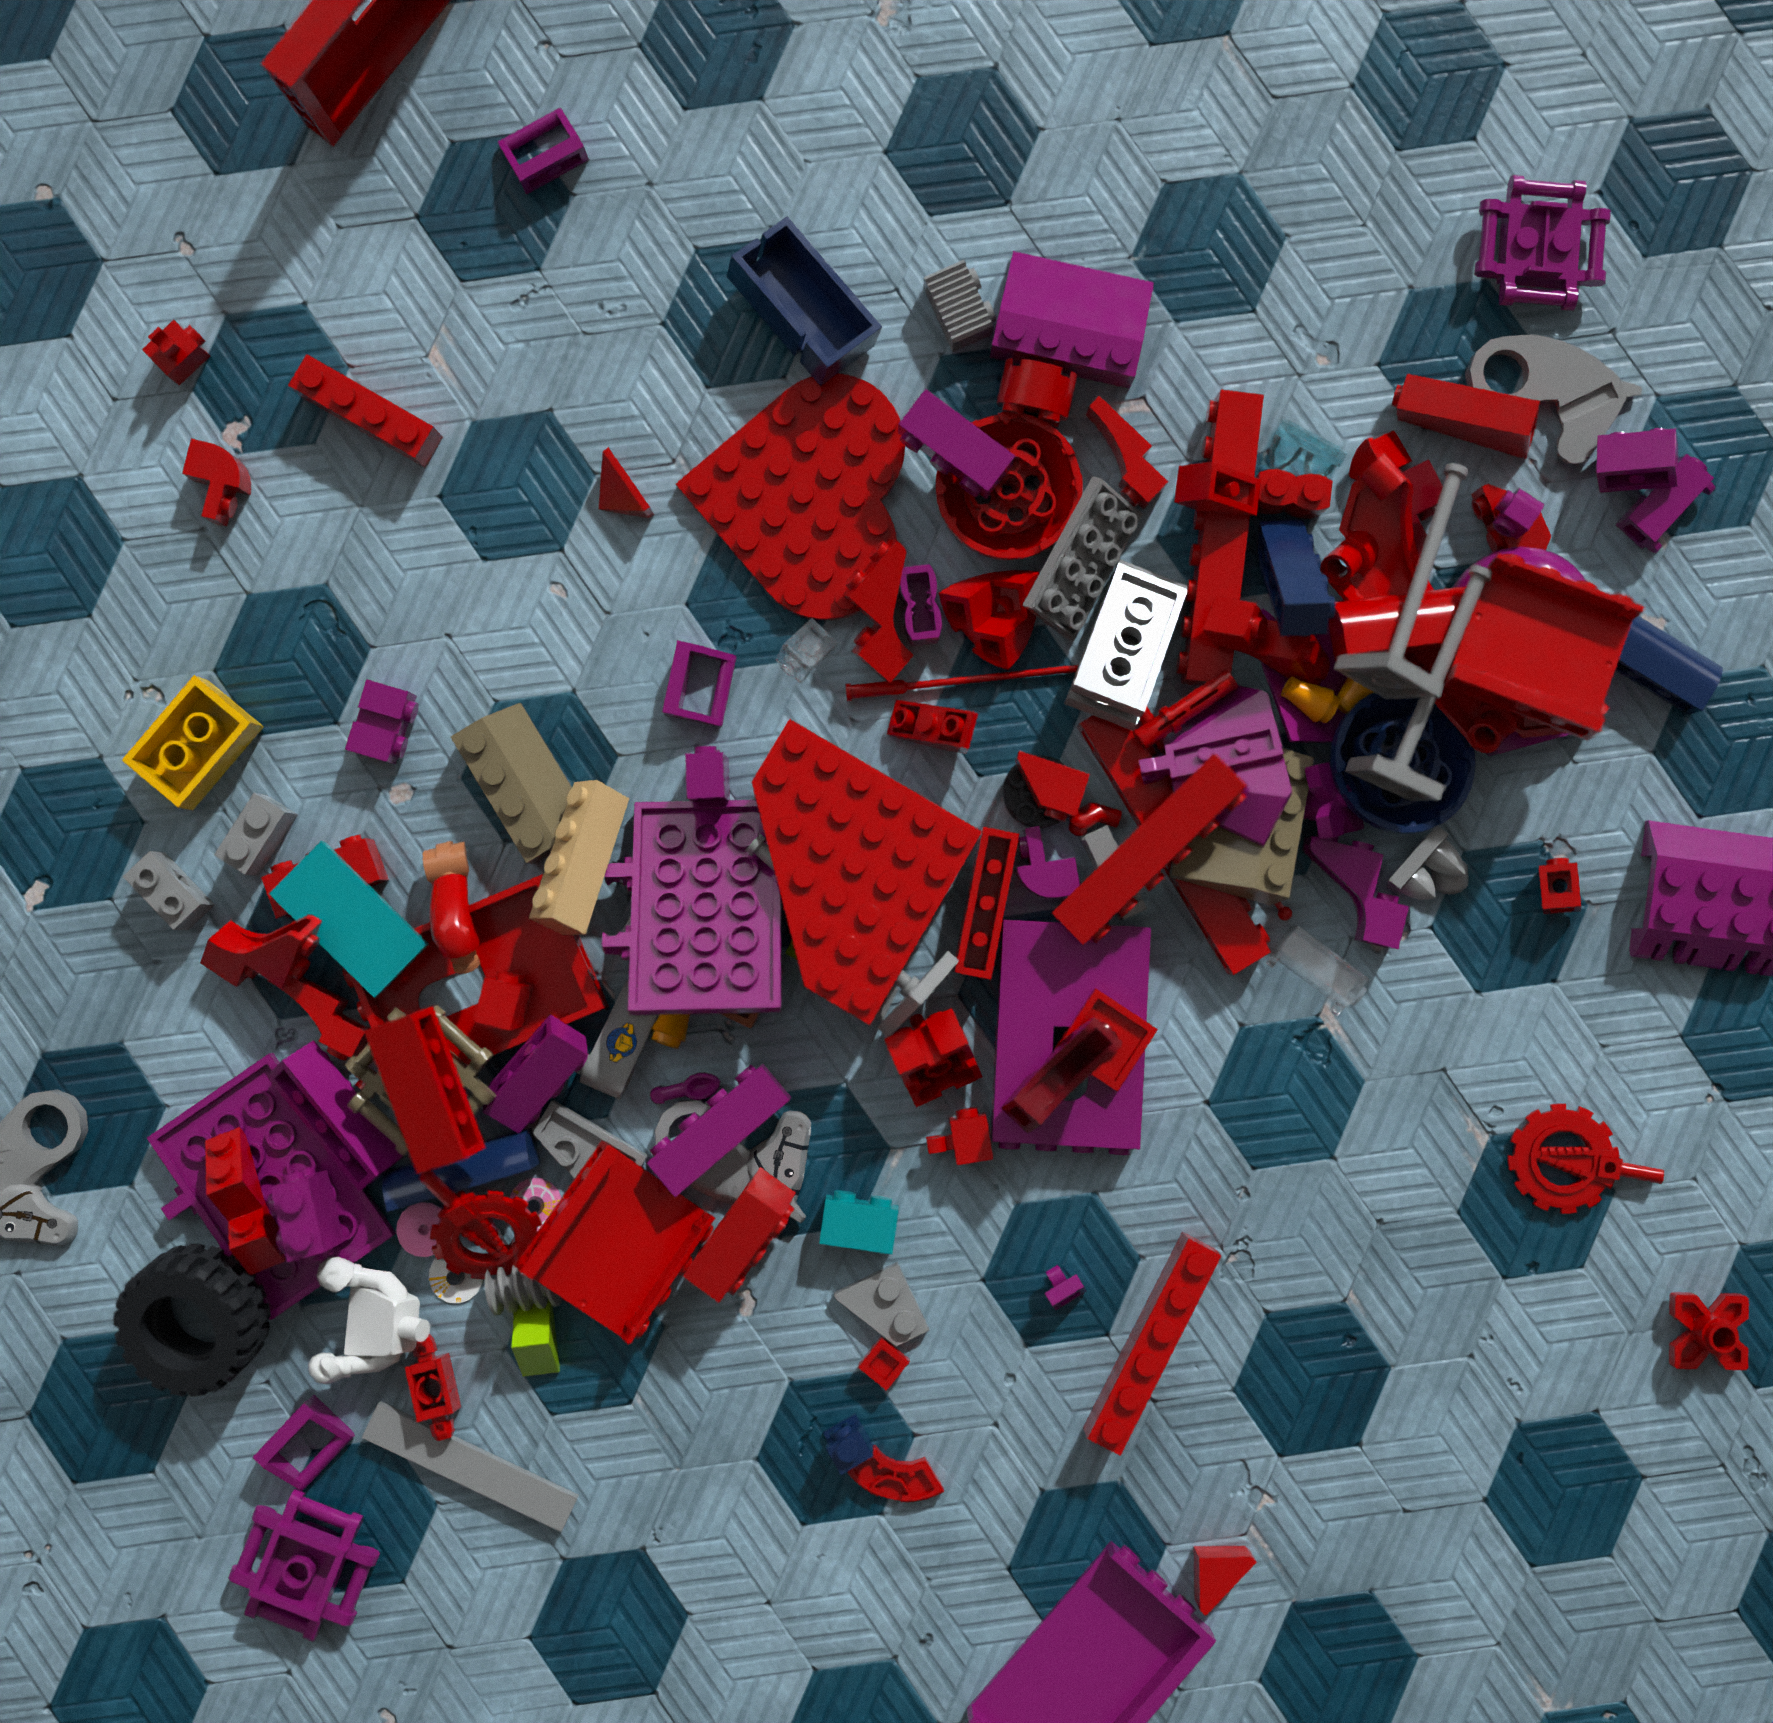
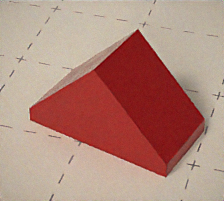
(1217, 1572)

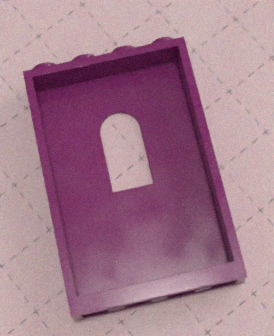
(1044, 985)

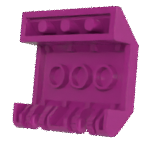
(1709, 896)

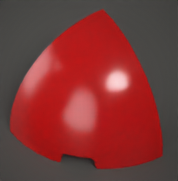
(992, 613)

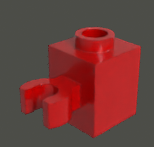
(176, 351)
(967, 1138)

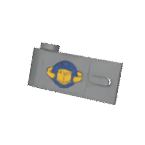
(617, 1049)

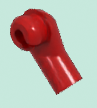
(1090, 815)

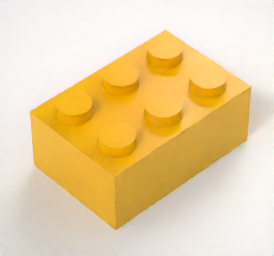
(192, 743)

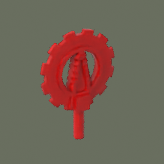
(1595, 1163)
(473, 1219)

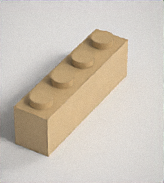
(579, 858)

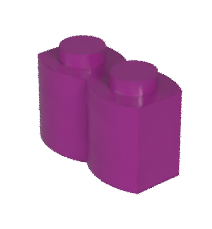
(918, 596)

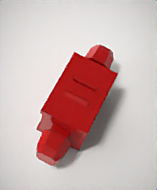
(441, 1426)

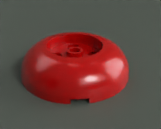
(1039, 453)

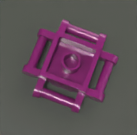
(1541, 243)
(302, 1566)

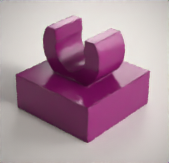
(1064, 1289)

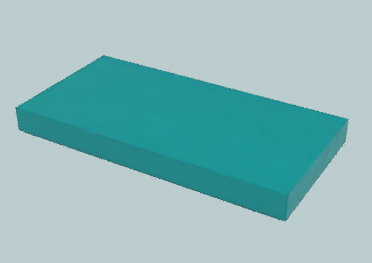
(356, 921)

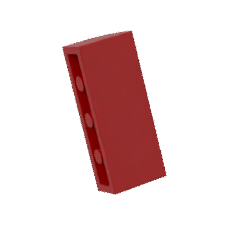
(1370, 623)
(425, 1090)

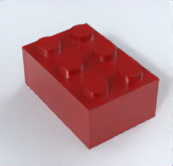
(741, 1236)

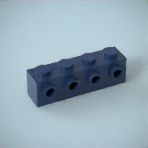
(1294, 578)

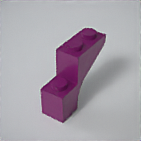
(1356, 872)

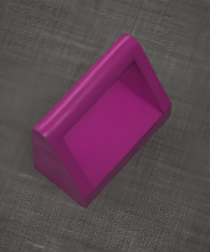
(549, 163)
(679, 679)
(314, 1409)

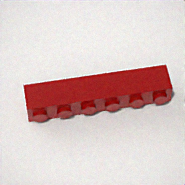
(1150, 848)
(1151, 1343)

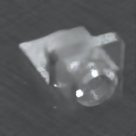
(805, 650)

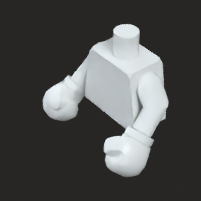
(380, 1321)

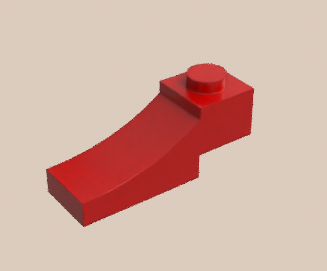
(1139, 479)
(339, 1032)

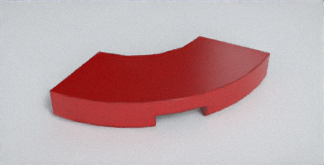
(897, 1479)

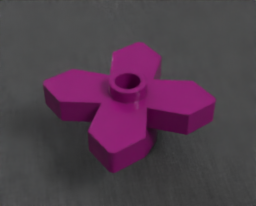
(1326, 804)

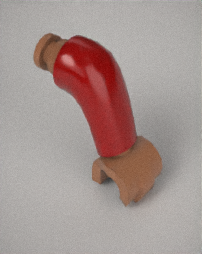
(450, 915)

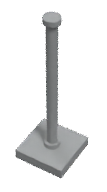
(1388, 672)
(1395, 774)
(913, 989)

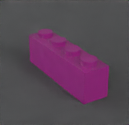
(321, 1100)
(718, 1130)

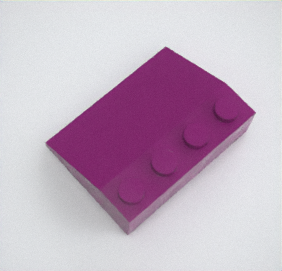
(1072, 319)

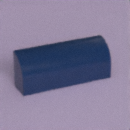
(1668, 667)
(499, 1159)

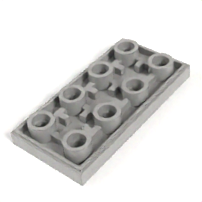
(1082, 559)

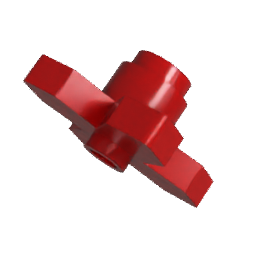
(1709, 1331)

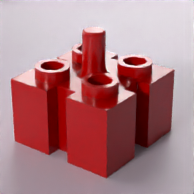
(932, 1056)

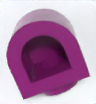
(1516, 513)

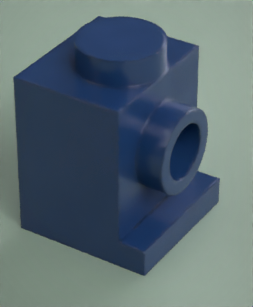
(848, 1444)

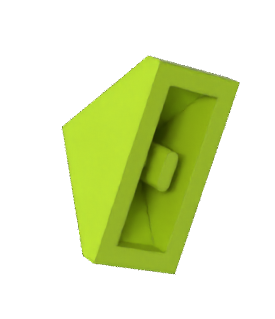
(535, 1341)

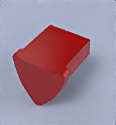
(1373, 449)

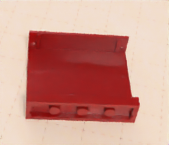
(1542, 646)
(616, 1242)

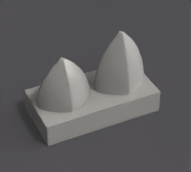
(1436, 854)

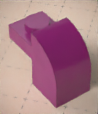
(1041, 877)

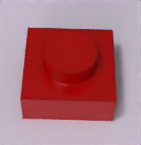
(883, 1363)

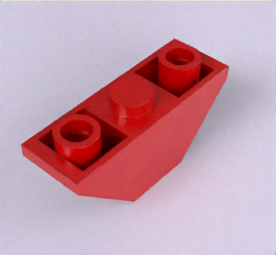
(1484, 508)
(933, 725)

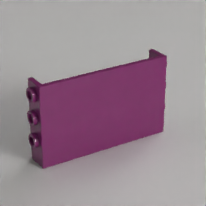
(1101, 1652)

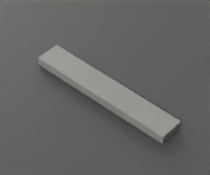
(471, 1467)

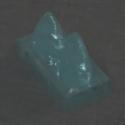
(1291, 441)

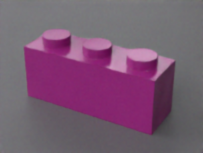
(954, 445)
(536, 1073)

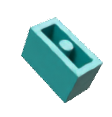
(859, 1222)

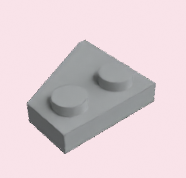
(885, 1304)

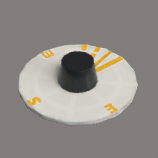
(450, 1286)

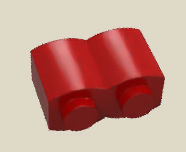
(1298, 496)

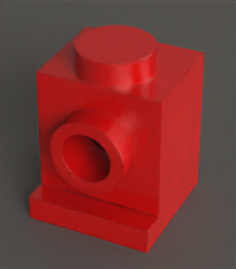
(1560, 870)

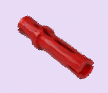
(1172, 718)

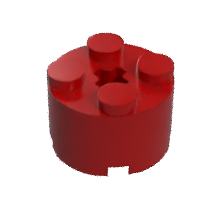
(1036, 390)

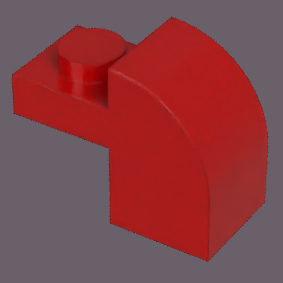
(224, 475)

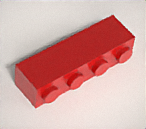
(365, 410)
(986, 902)

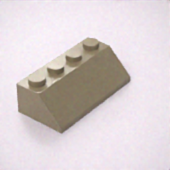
(517, 777)

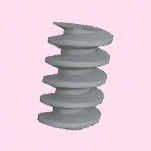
(516, 1290)

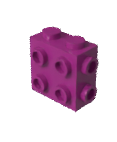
(306, 1215)

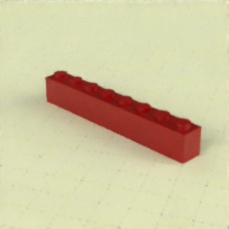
(1221, 536)
(1219, 915)

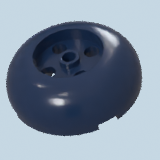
(1443, 754)

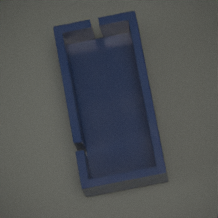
(803, 300)

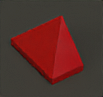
(618, 491)

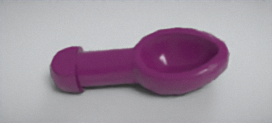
(695, 1087)

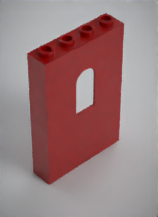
(337, 65)
(508, 942)

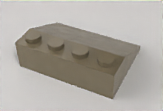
(1243, 867)

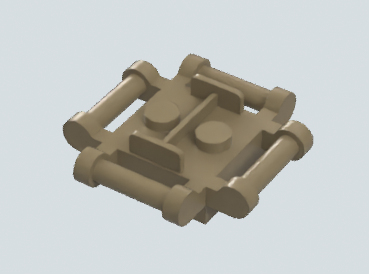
(468, 1074)

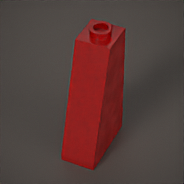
(1468, 413)

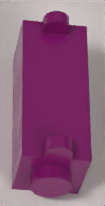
(1662, 506)

